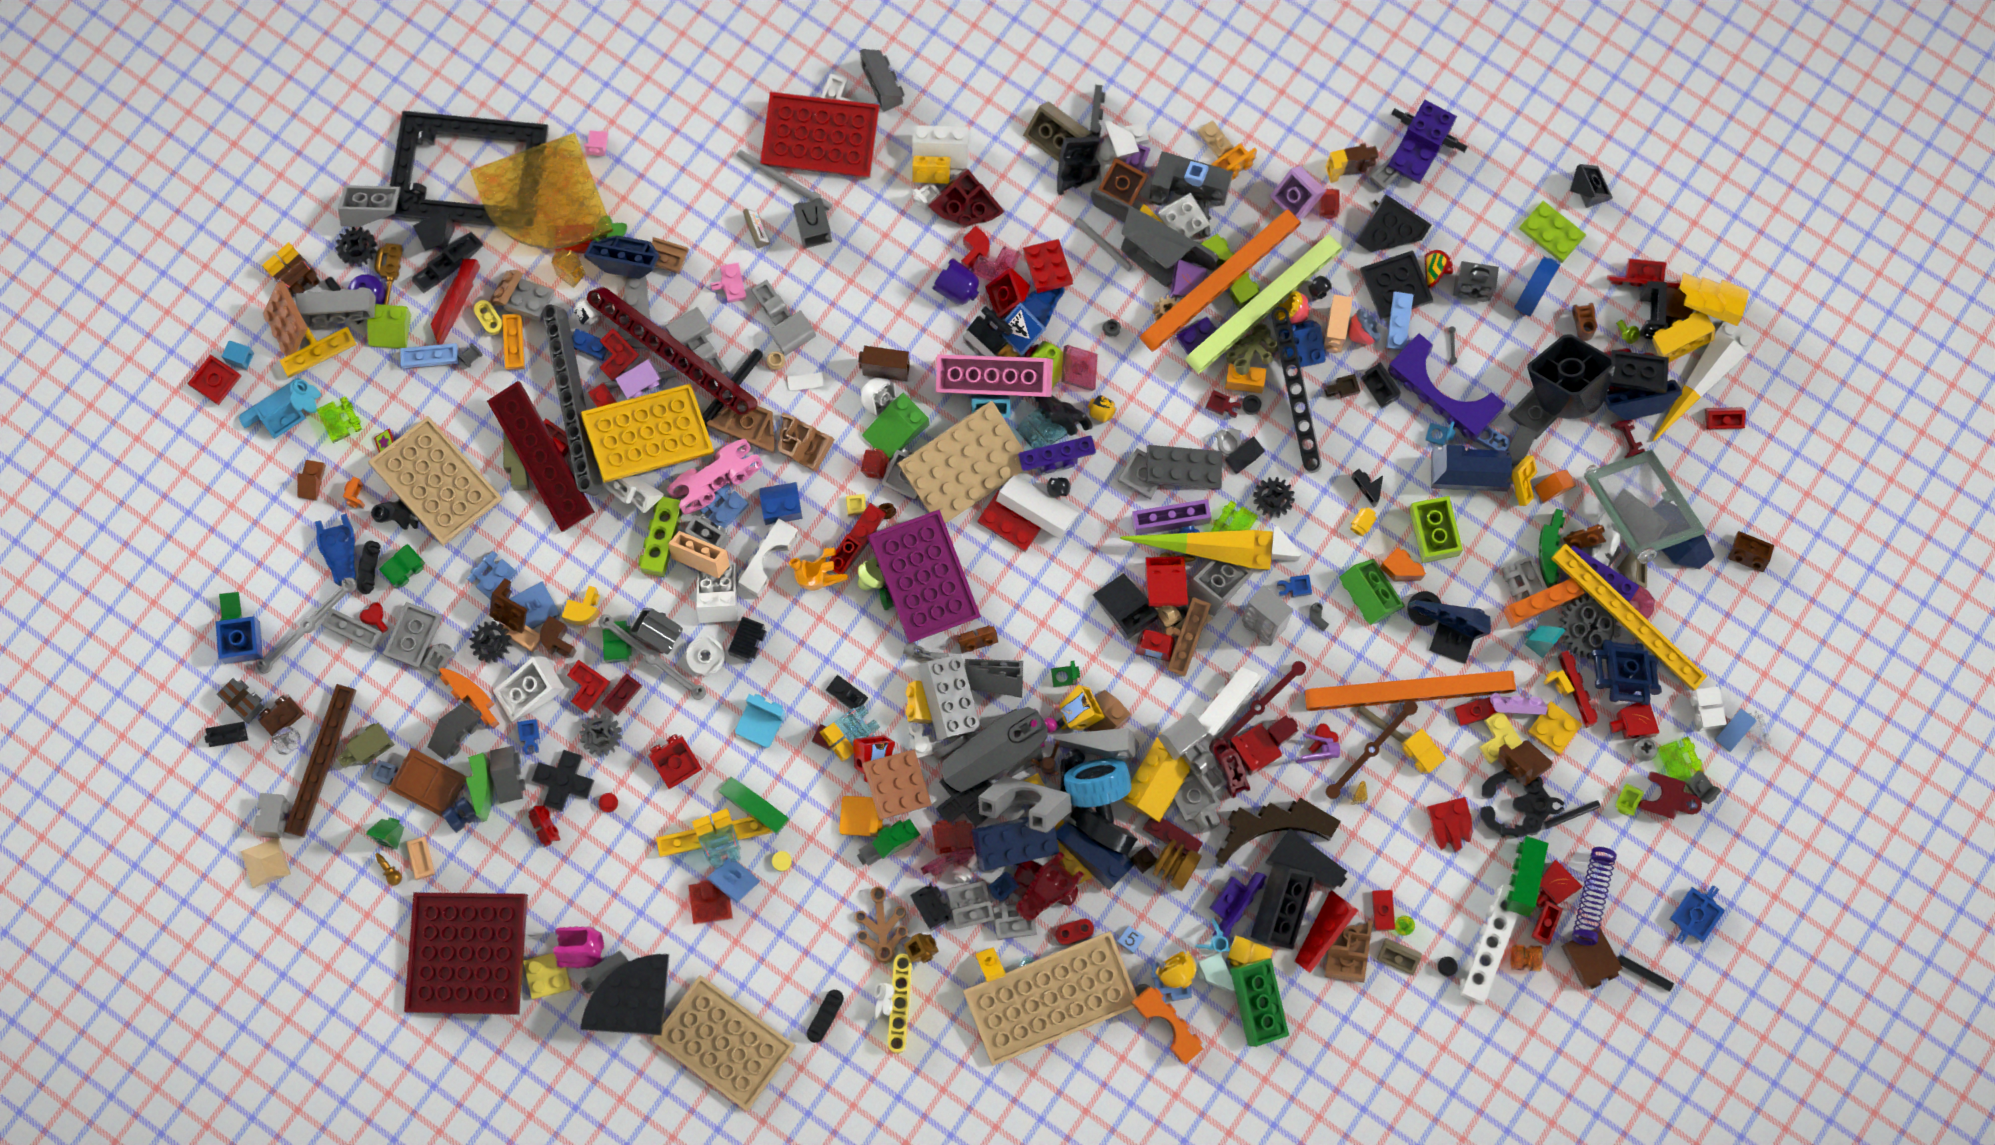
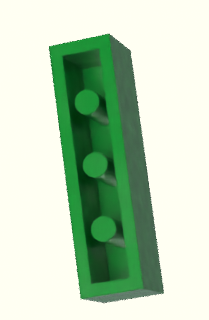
(1527, 876)

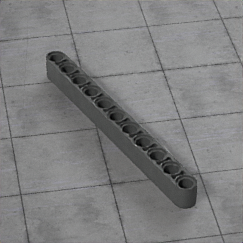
(571, 399)

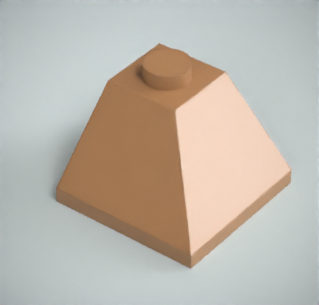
(1113, 711)

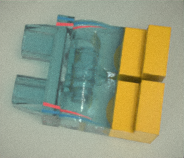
(852, 726)
(718, 844)

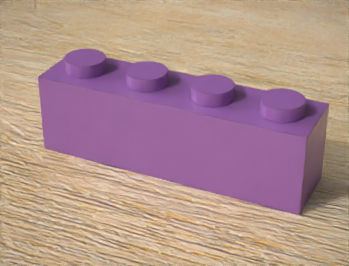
(1171, 517)

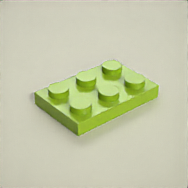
(1552, 231)

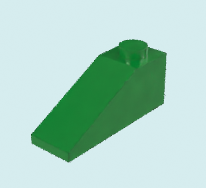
(386, 832)

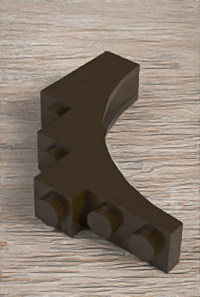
(1247, 826)

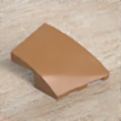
(803, 442)
(1349, 953)

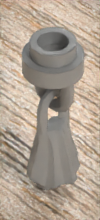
(909, 649)

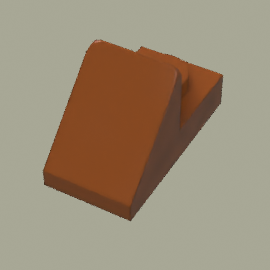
(310, 480)

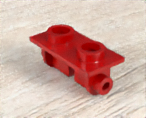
(541, 817)

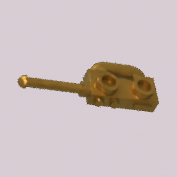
(392, 266)

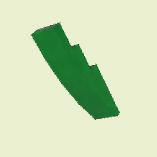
(754, 805)

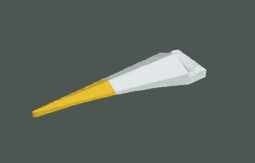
(1720, 356)

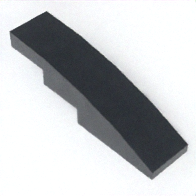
(447, 262)

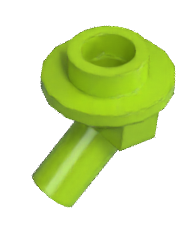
(1630, 334)

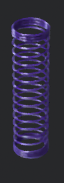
(1603, 860)

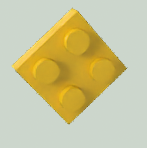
(1555, 728)

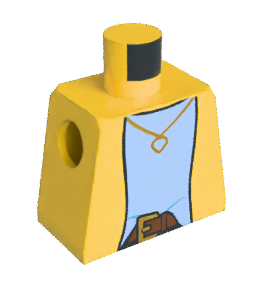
(1079, 709)

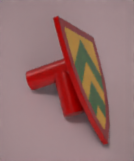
(1436, 265)

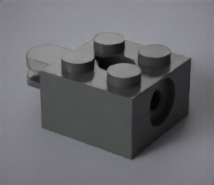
(1475, 276)

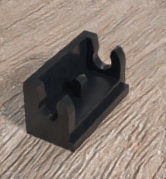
(1381, 385)

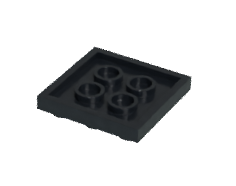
(1395, 275)

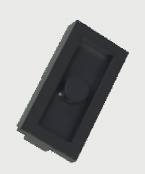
(846, 693)

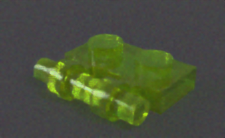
(333, 422)
(1242, 519)
(1674, 761)

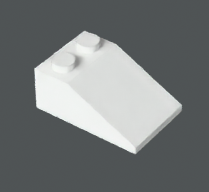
(528, 688)

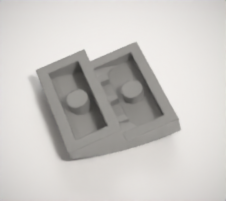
(970, 904)

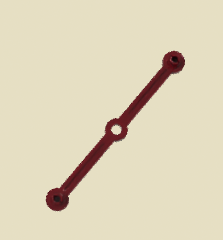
(1298, 669)

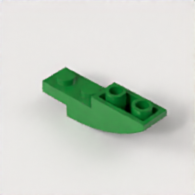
(1548, 543)

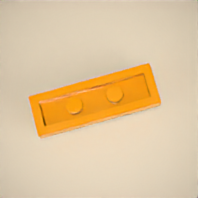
(513, 342)

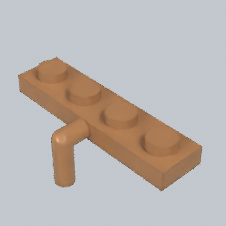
(1188, 636)

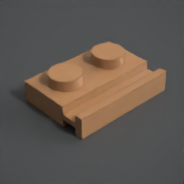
(671, 255)
(505, 287)

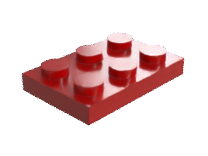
(1047, 266)
(1009, 524)

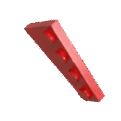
(1326, 928)

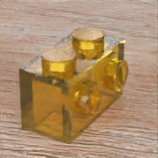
(568, 267)

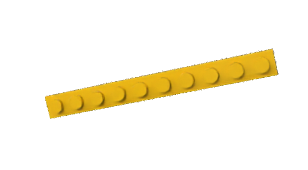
(1629, 617)

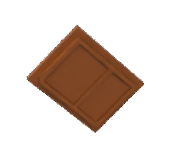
(427, 782)

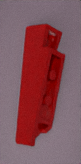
(454, 299)

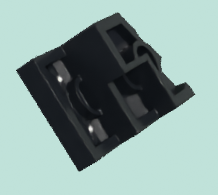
(1077, 163)

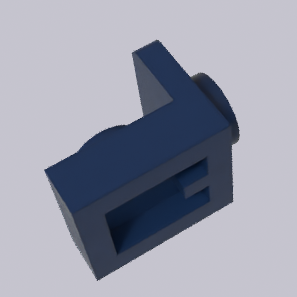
(1003, 887)

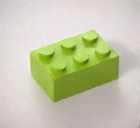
(1435, 529)

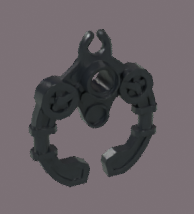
(1525, 804)

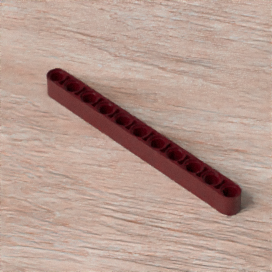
(680, 351)

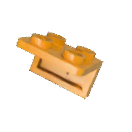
(1236, 160)
(859, 817)

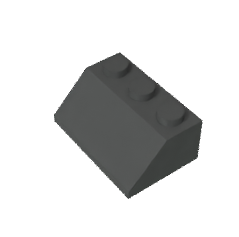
(881, 79)

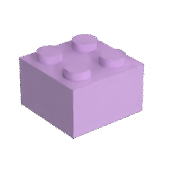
(1298, 192)
(638, 379)

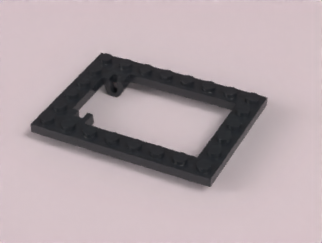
(424, 126)

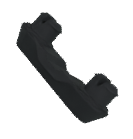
(367, 567)
(825, 1016)

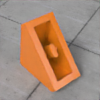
(1554, 485)

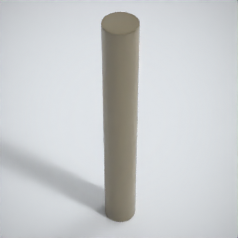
(1380, 723)

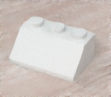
(942, 142)

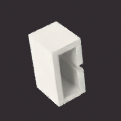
(1707, 712)

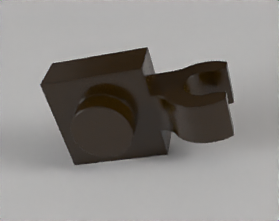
(1345, 386)

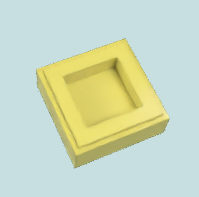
(856, 504)

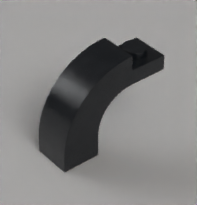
(1102, 830)

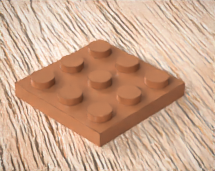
(285, 319)
(897, 784)

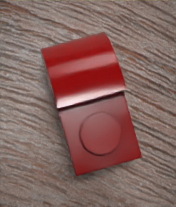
(978, 244)

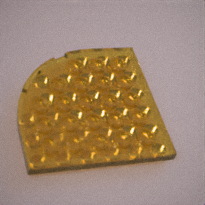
(544, 195)

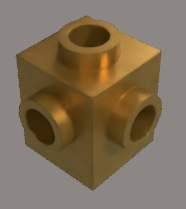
(921, 948)

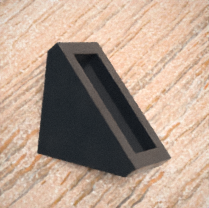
(1245, 455)

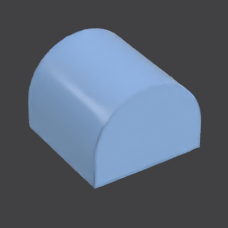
(1196, 173)

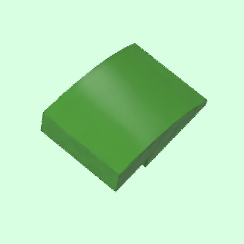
(481, 785)

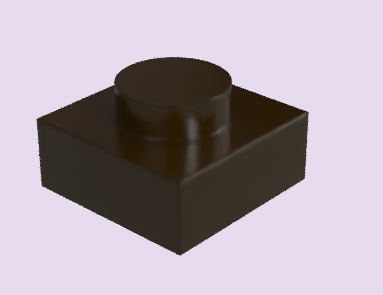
(1143, 859)

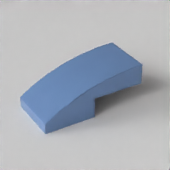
(1735, 730)

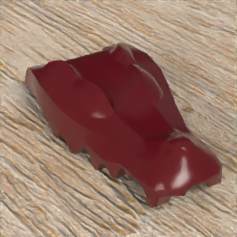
(1025, 875)
(1049, 886)

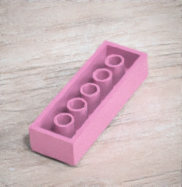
(994, 375)

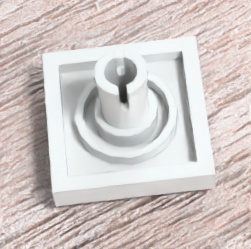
(1184, 216)

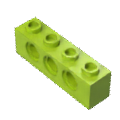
(658, 565)

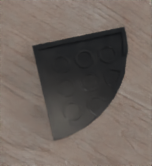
(630, 998)

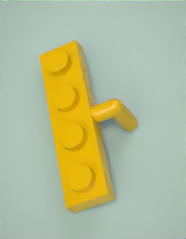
(317, 351)

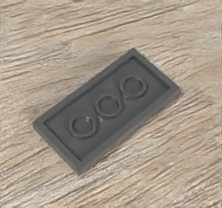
(1184, 467)

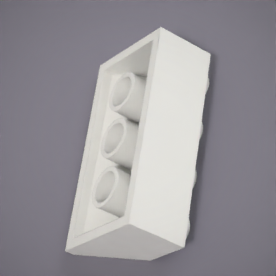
(1228, 701)

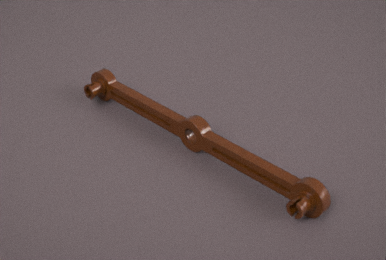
(1333, 790)

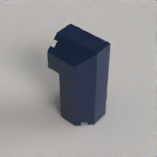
(1470, 469)

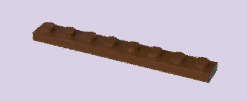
(320, 761)

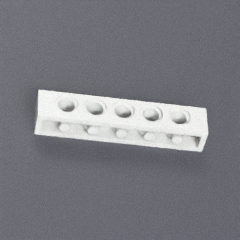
(1468, 988)

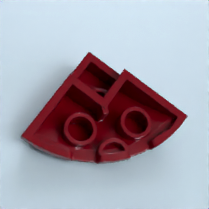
(966, 201)

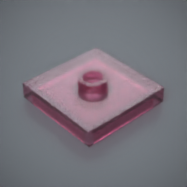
(1079, 367)

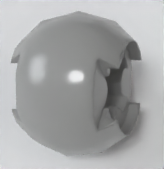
(1641, 754)

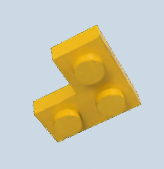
(1521, 477)

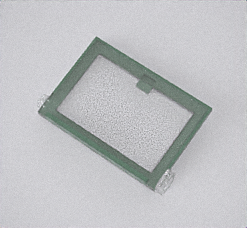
(1644, 504)

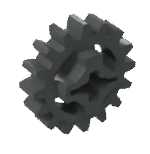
(597, 741)

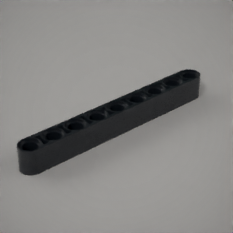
(1291, 381)

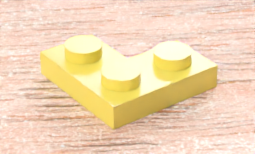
(1503, 734)

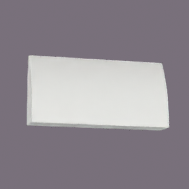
(1037, 506)

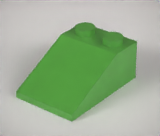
(896, 426)

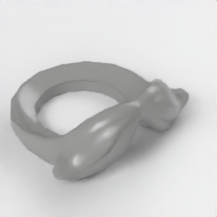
(1220, 437)

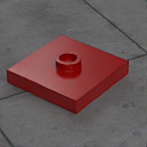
(214, 379)

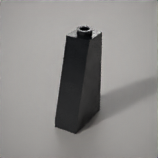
(1301, 854)

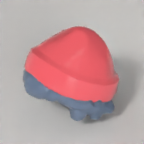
(1363, 328)

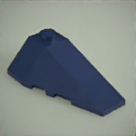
(1097, 858)

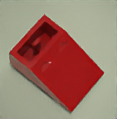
(1166, 581)

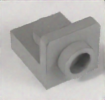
(438, 657)

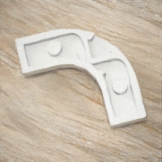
(1107, 152)

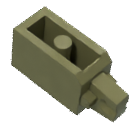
(366, 746)

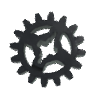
(356, 254)
(1281, 496)
(499, 640)

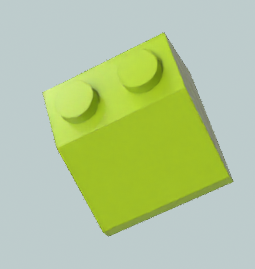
(389, 327)

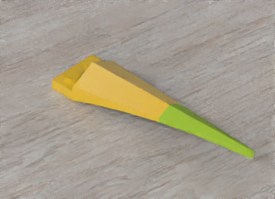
(1240, 548)

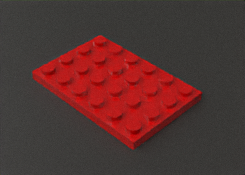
(820, 134)

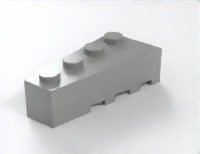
(335, 306)

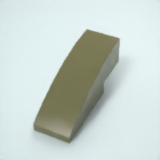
(513, 465)

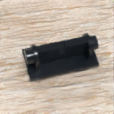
(226, 734)

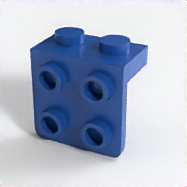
(1308, 342)

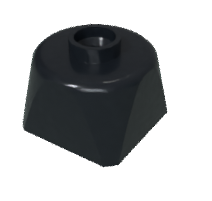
(1571, 377)

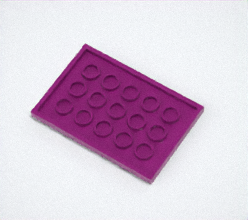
(924, 576)

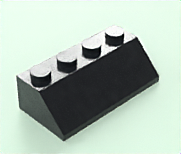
(1283, 905)

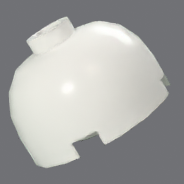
(877, 395)

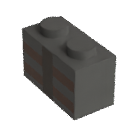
(240, 700)

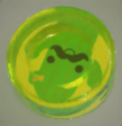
(1404, 925)

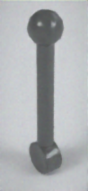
(1453, 360)

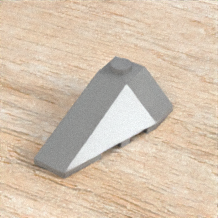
(1112, 743)

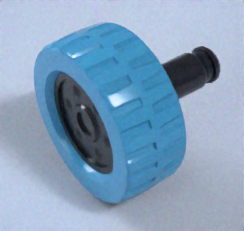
(1098, 784)

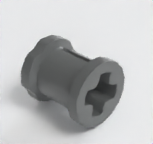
(470, 355)

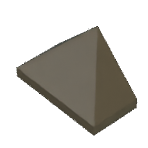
(1634, 570)

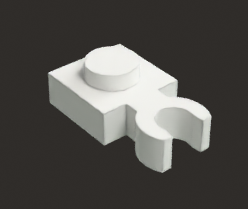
(920, 743)

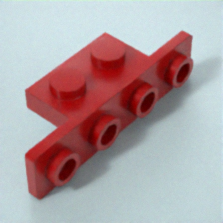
(1641, 271)

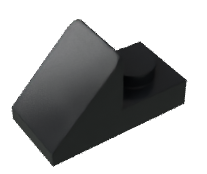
(1370, 490)

